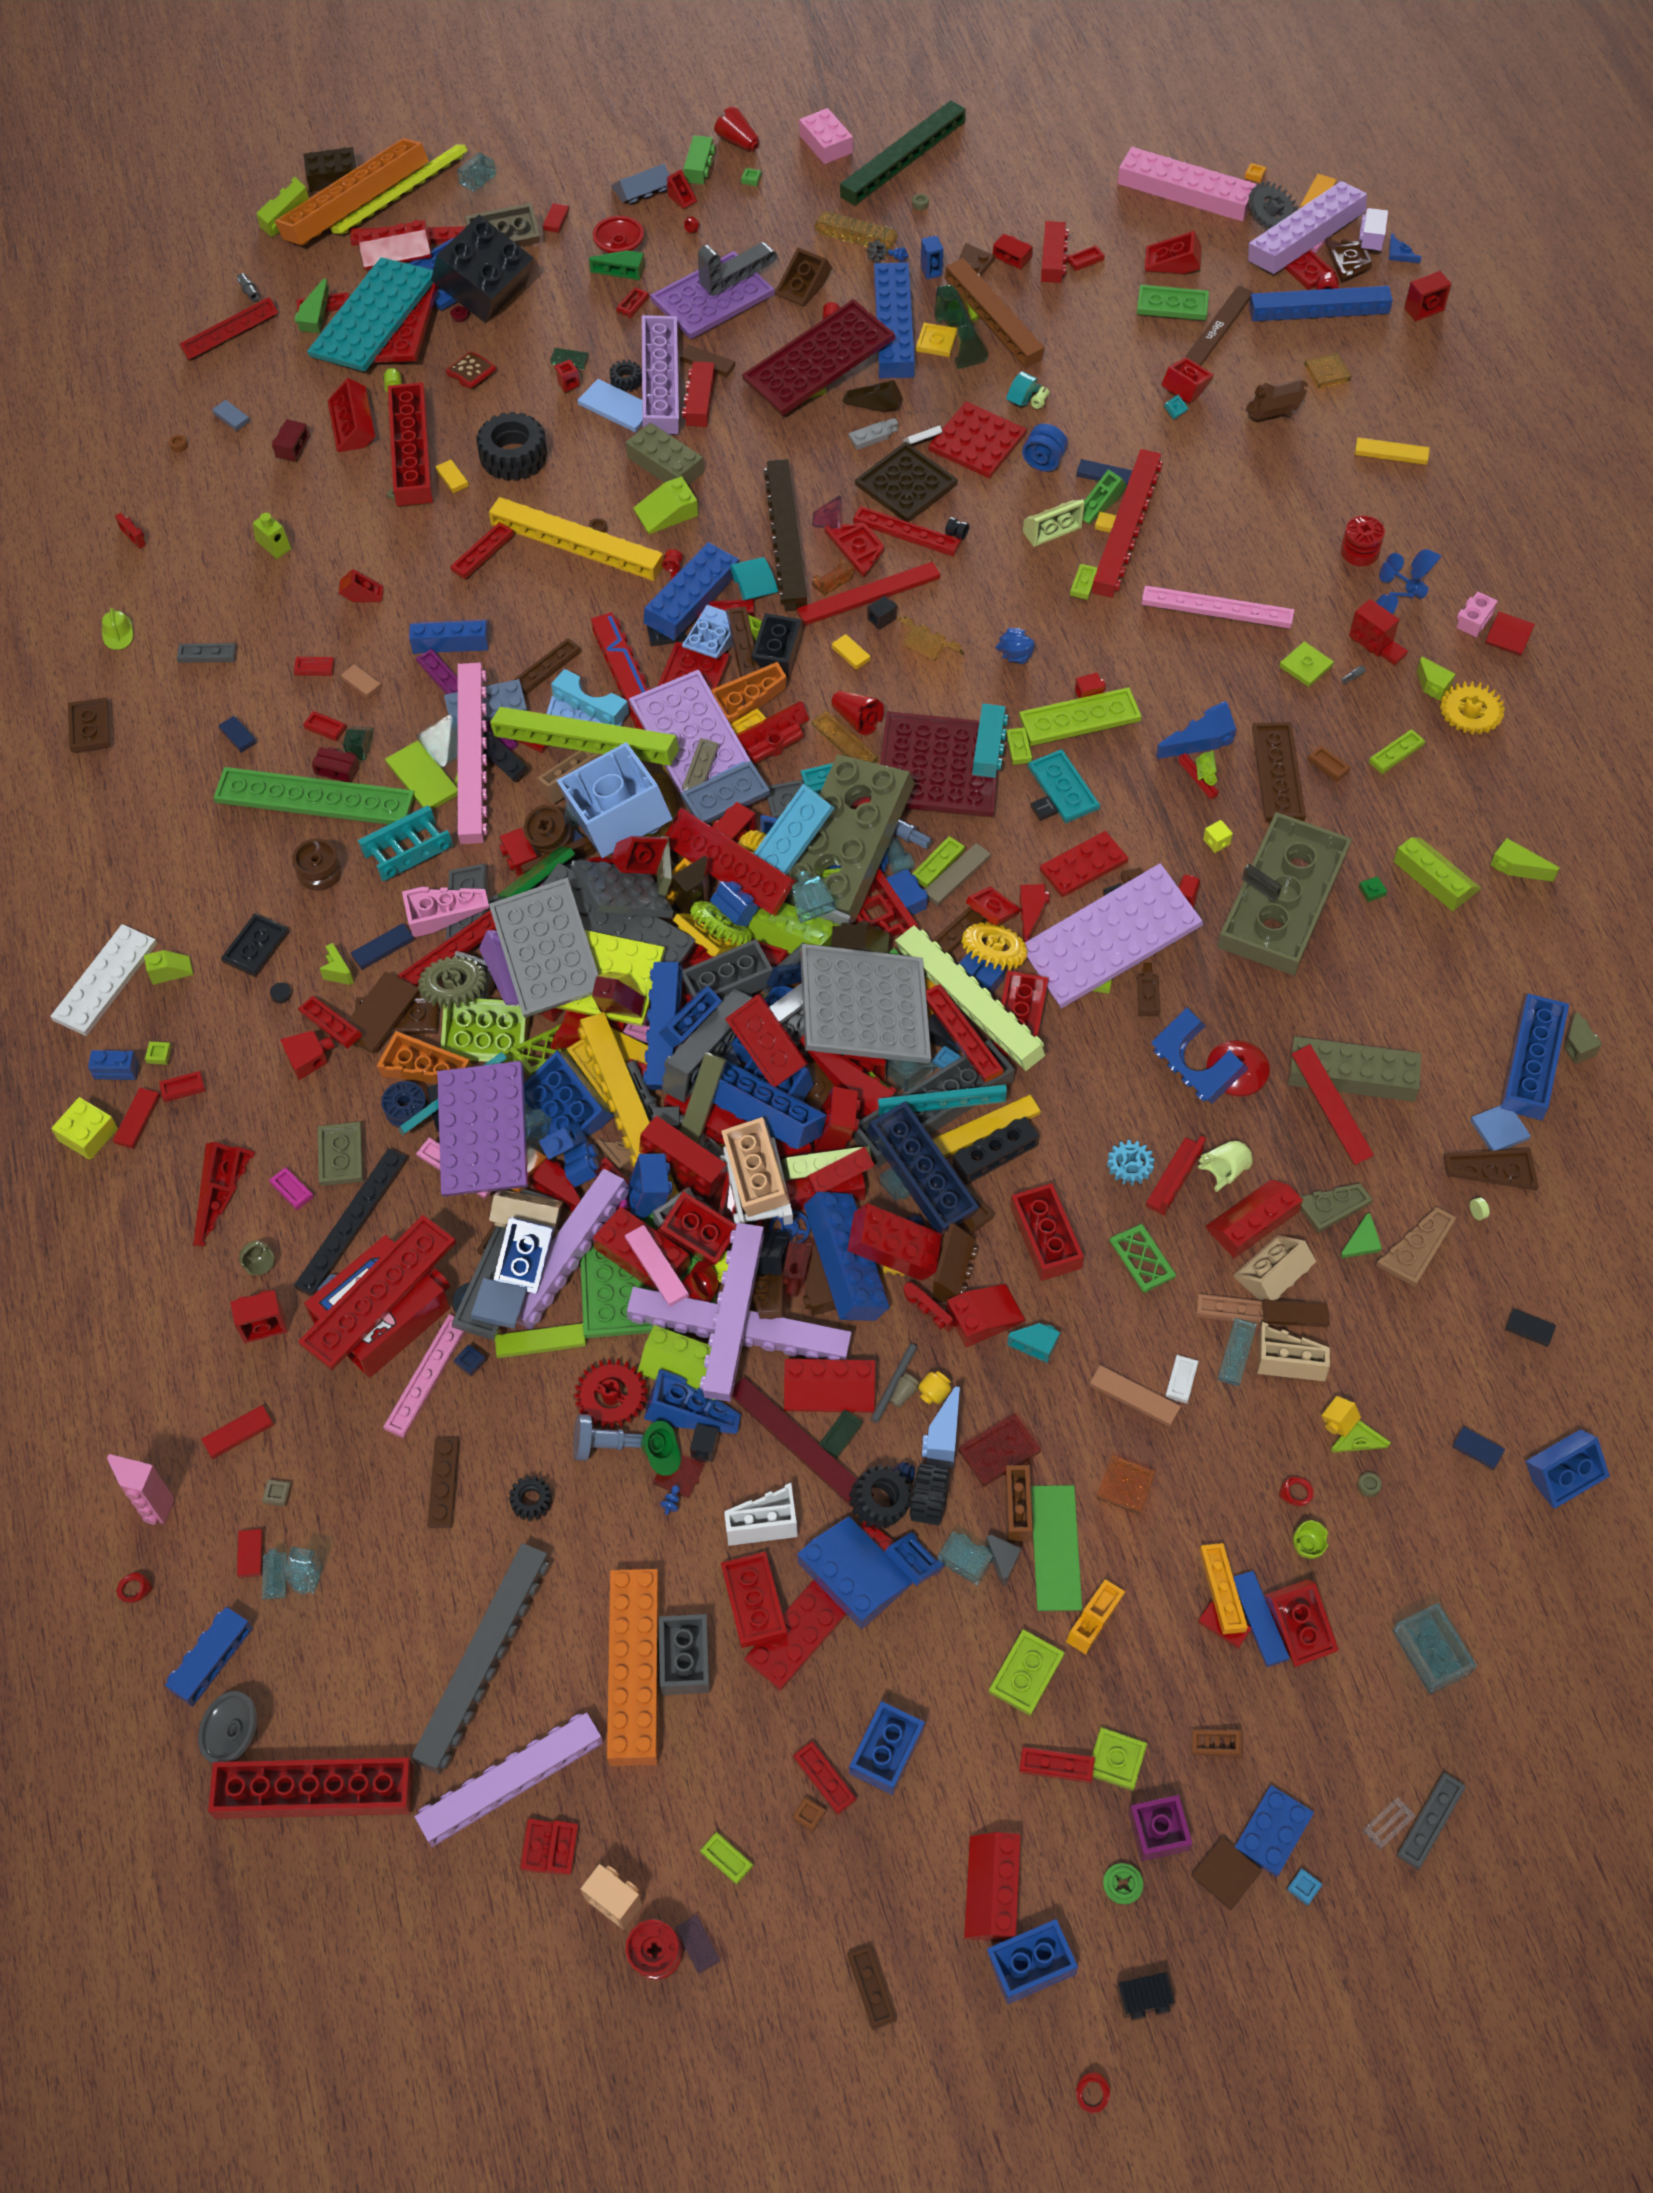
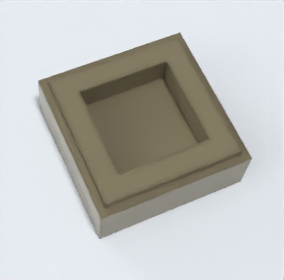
(276, 1493)

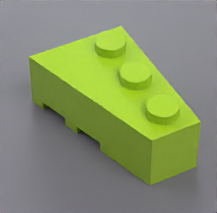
(288, 199)

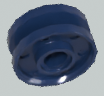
(399, 1094)

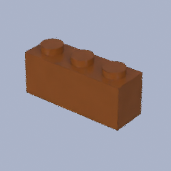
(1018, 1503)

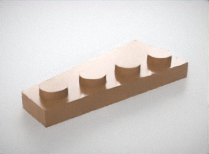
(1414, 1253)

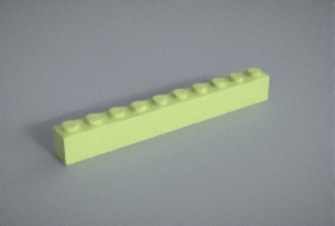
(972, 999)

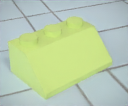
(1054, 522)

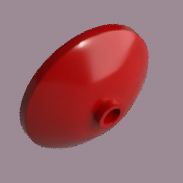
(618, 234)
(1252, 1058)

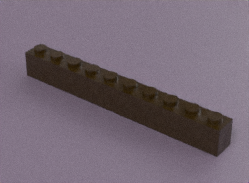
(786, 535)

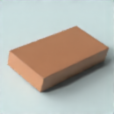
(361, 681)

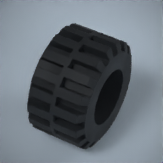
(889, 1482)
(929, 1494)

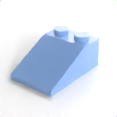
(941, 1437)

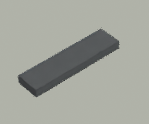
(1431, 1821)

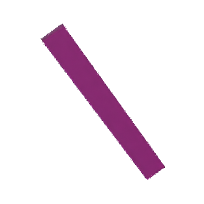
(448, 683)

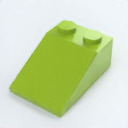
(667, 506)

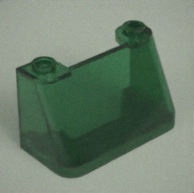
(954, 310)

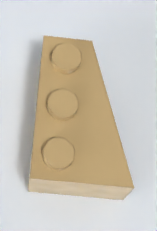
(1290, 1356)

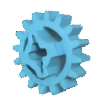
(1129, 1169)

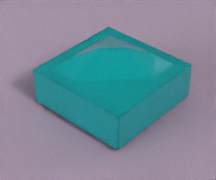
(1175, 407)

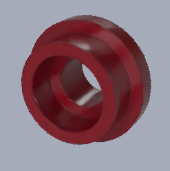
(459, 313)

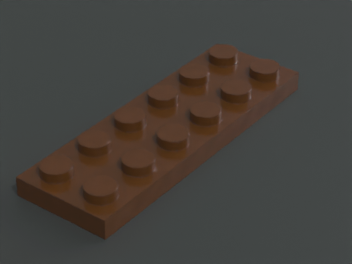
(1278, 770)

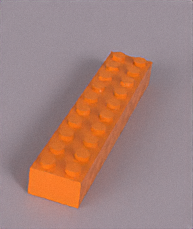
(352, 191)

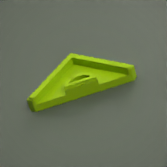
(1360, 1438)

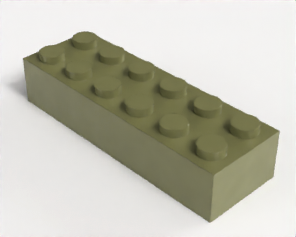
(1363, 1069)

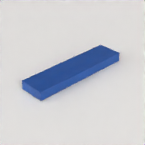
(1260, 1619)

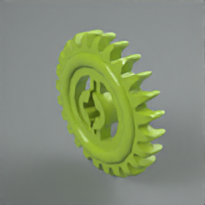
(720, 923)

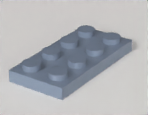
(503, 694)
(713, 797)

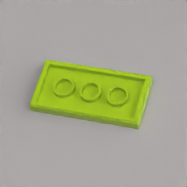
(423, 775)

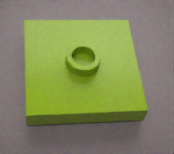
(1306, 664)

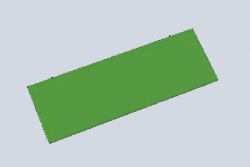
(1056, 1548)

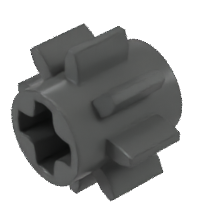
(876, 251)

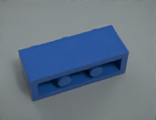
(690, 1017)

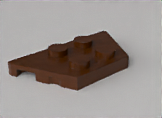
(1348, 257)

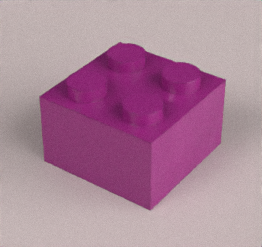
(1160, 1828)

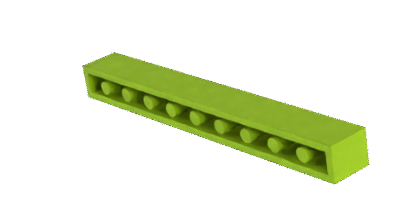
(583, 735)

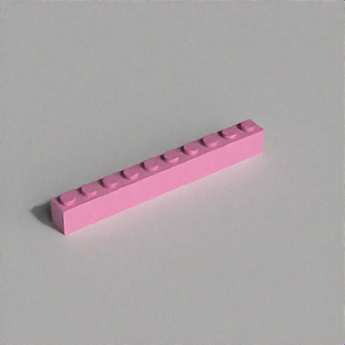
(471, 753)

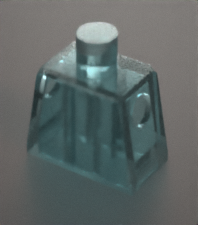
(811, 897)

